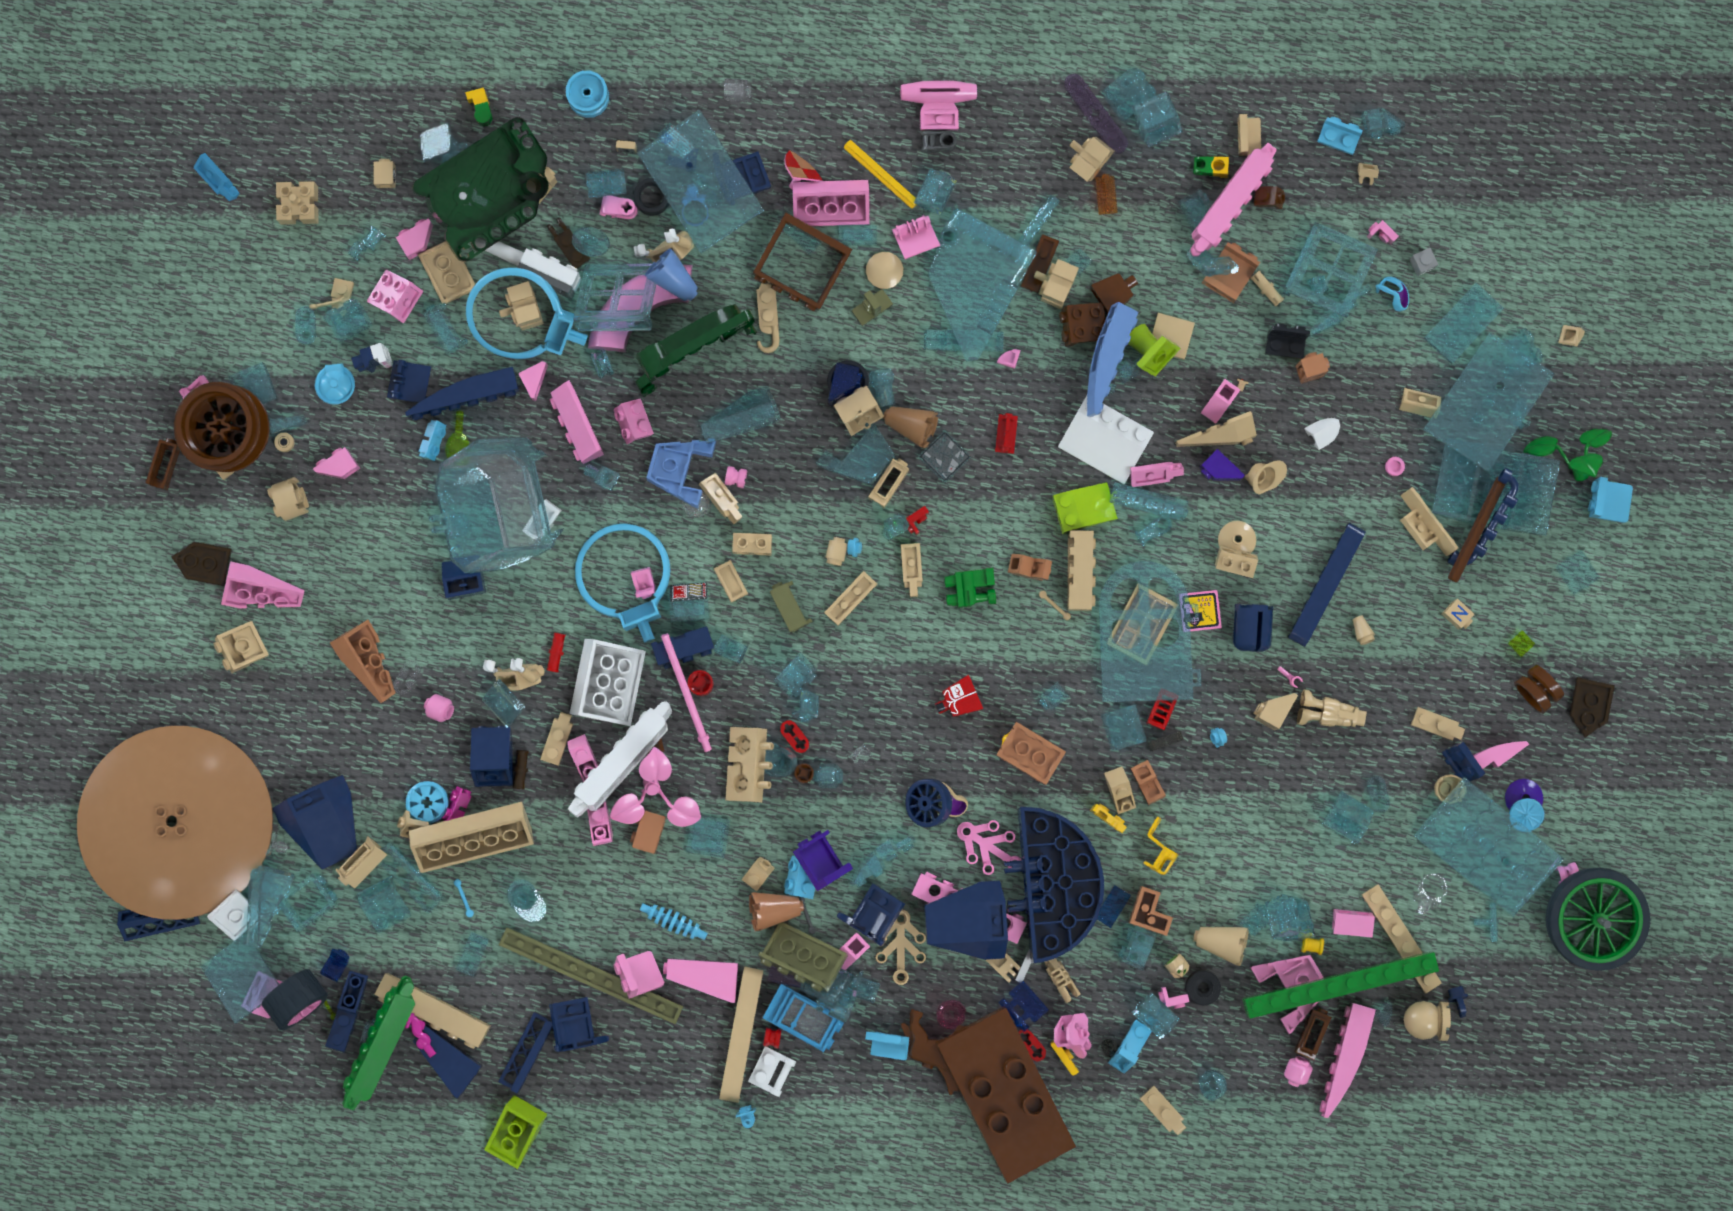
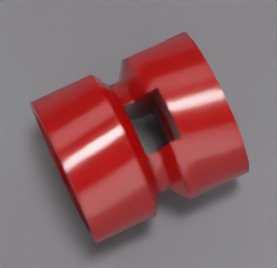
(700, 683)

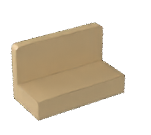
(1248, 134)

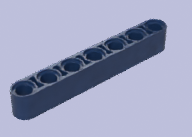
(1327, 584)

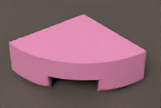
(1009, 358)

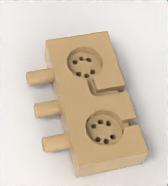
(746, 775)

